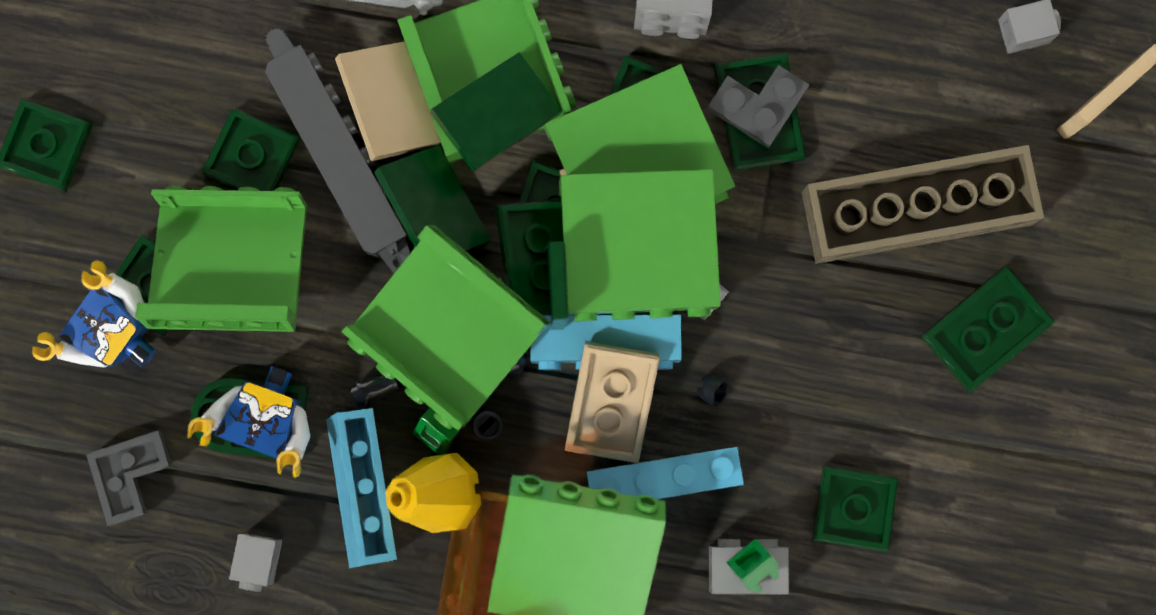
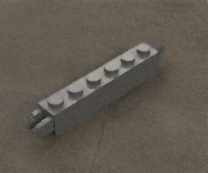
(335, 150)

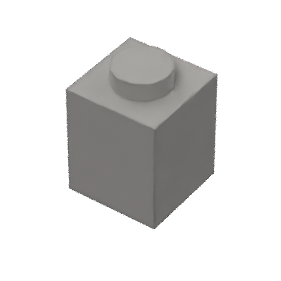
(1029, 26)
(255, 561)

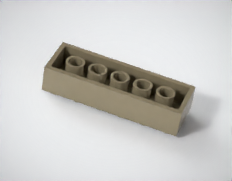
(922, 204)

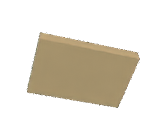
(1109, 93)
(387, 100)
(612, 402)

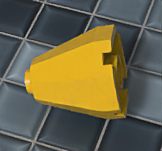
(435, 494)

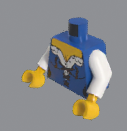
(103, 326)
(259, 420)

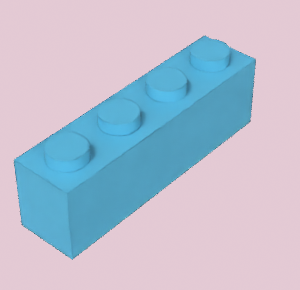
(641, 334)
(672, 475)
(361, 488)

